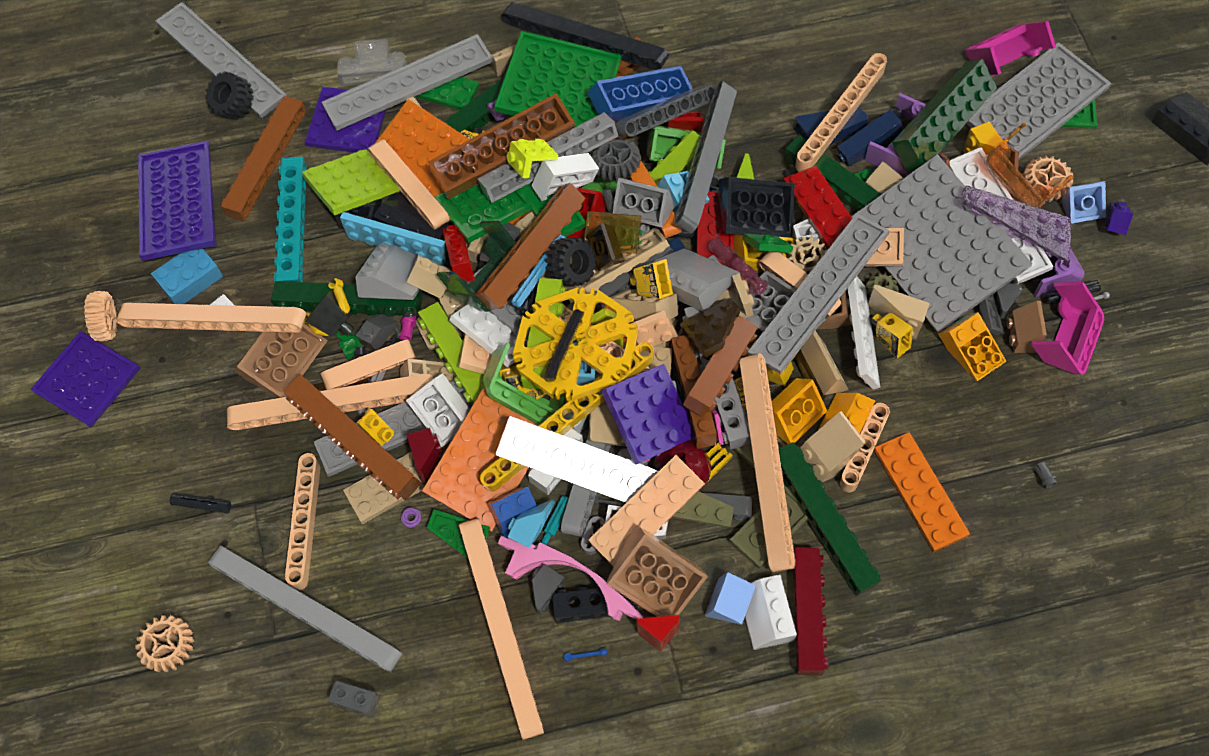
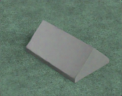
(645, 200)

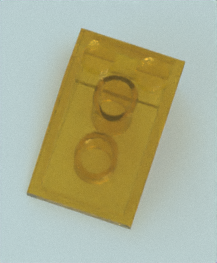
(626, 228)

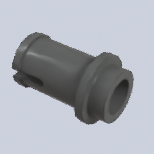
(1045, 475)

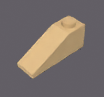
(416, 367)

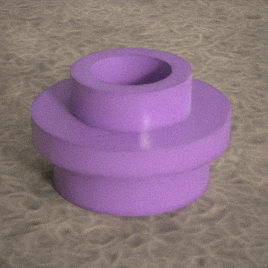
(411, 512)

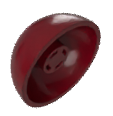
(694, 458)

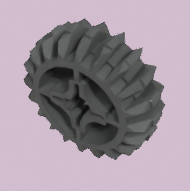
(617, 159)

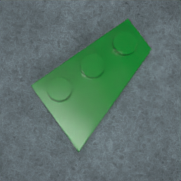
(447, 529)

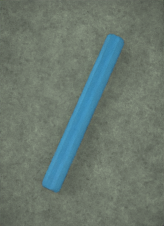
(532, 279)

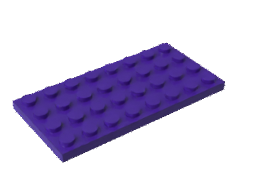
(175, 201)

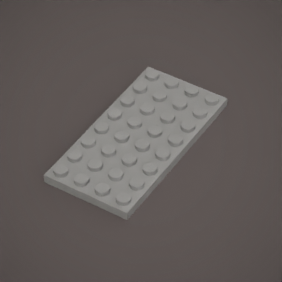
(1042, 97)

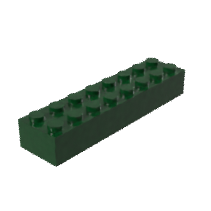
(944, 115)

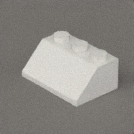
(439, 408)
(769, 614)

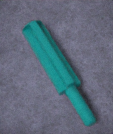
(555, 520)

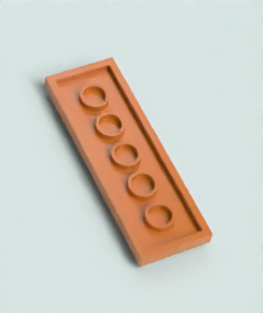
(921, 492)

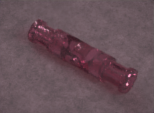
(728, 255)

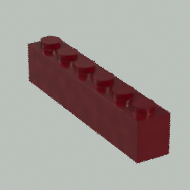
(808, 612)

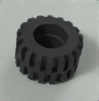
(219, 91)
(582, 259)

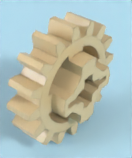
(801, 252)

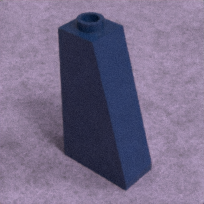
(807, 124)
(880, 131)

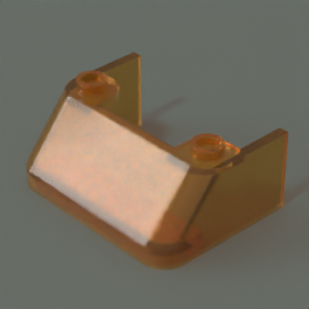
(1013, 180)

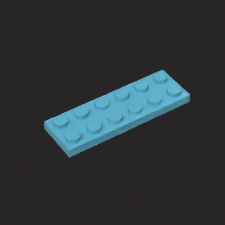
(376, 233)

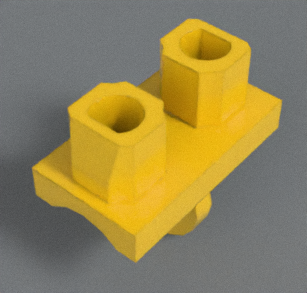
(375, 427)

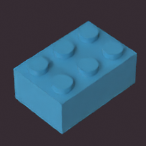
(187, 275)

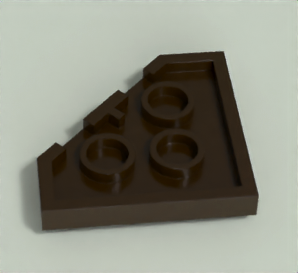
(711, 326)

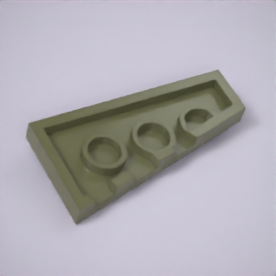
(706, 510)

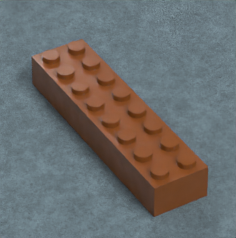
(462, 165)
(351, 438)

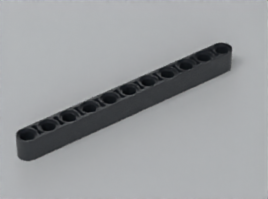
(585, 35)

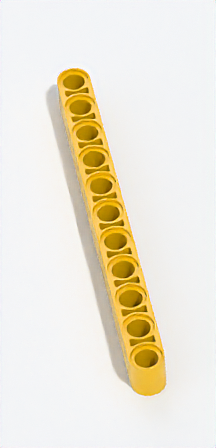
(565, 425)

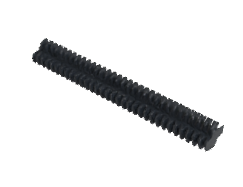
(563, 345)

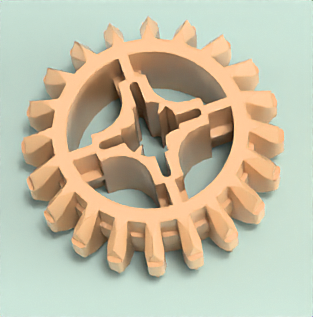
(1048, 173)
(100, 316)
(172, 627)

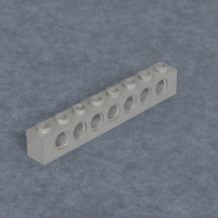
(575, 141)
(735, 436)

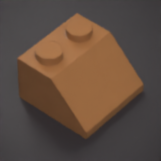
(1025, 326)

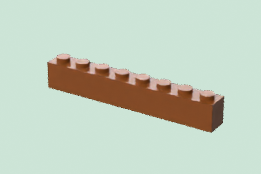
(263, 159)
(530, 247)

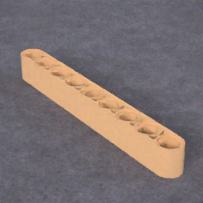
(841, 112)

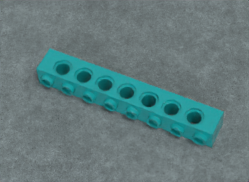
(293, 182)

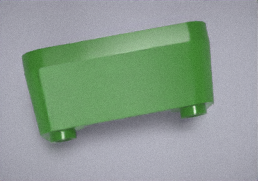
(663, 139)
(513, 398)

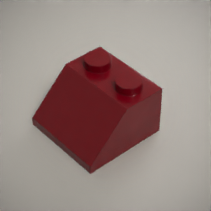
(425, 451)

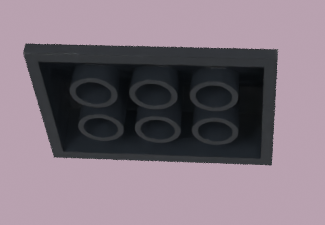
(1186, 123)
(756, 206)
(402, 214)

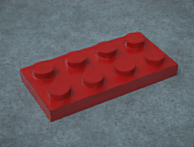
(711, 227)

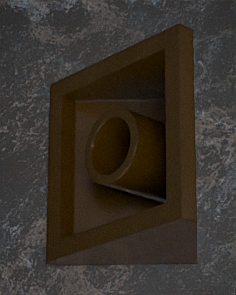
(606, 246)

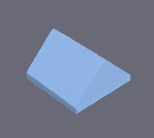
(1085, 202)
(730, 599)

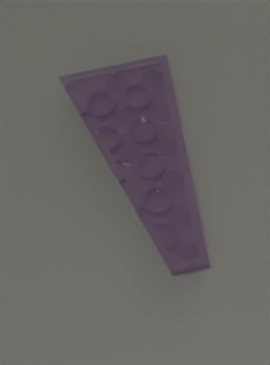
(1025, 221)

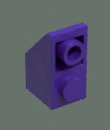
(1119, 217)

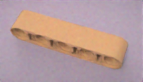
(787, 271)
(368, 365)
(863, 456)

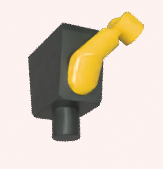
(331, 313)

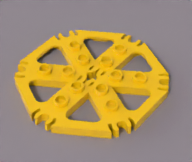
(587, 349)

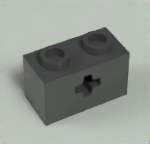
(354, 699)

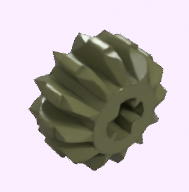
(883, 281)

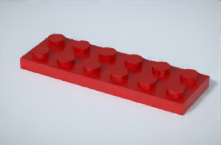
(819, 204)

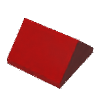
(689, 121)
(658, 630)

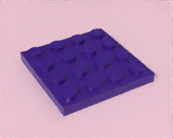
(348, 139)
(85, 379)
(649, 413)

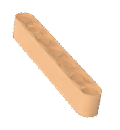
(409, 184)
(306, 529)

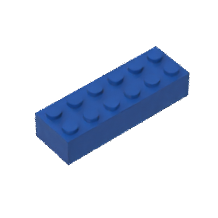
(636, 92)

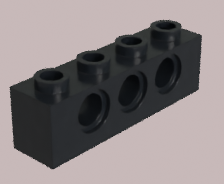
(585, 610)

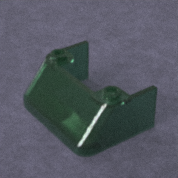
(496, 249)

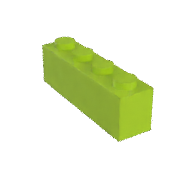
(678, 159)

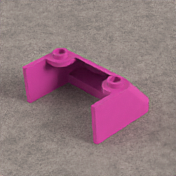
(1012, 44)
(1077, 332)

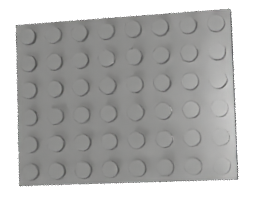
(949, 249)

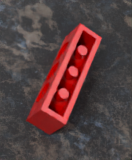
(458, 253)

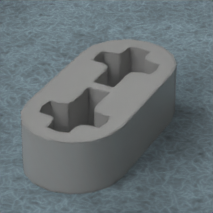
(589, 532)

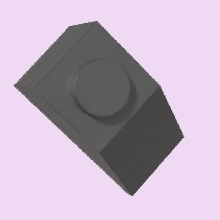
(1007, 297)
(376, 331)
(545, 583)

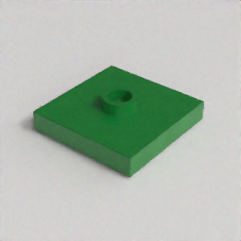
(768, 243)

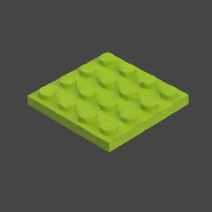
(349, 182)

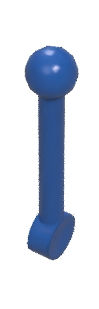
(568, 656)

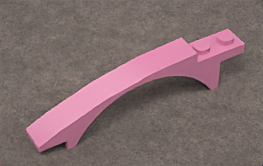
(531, 558)

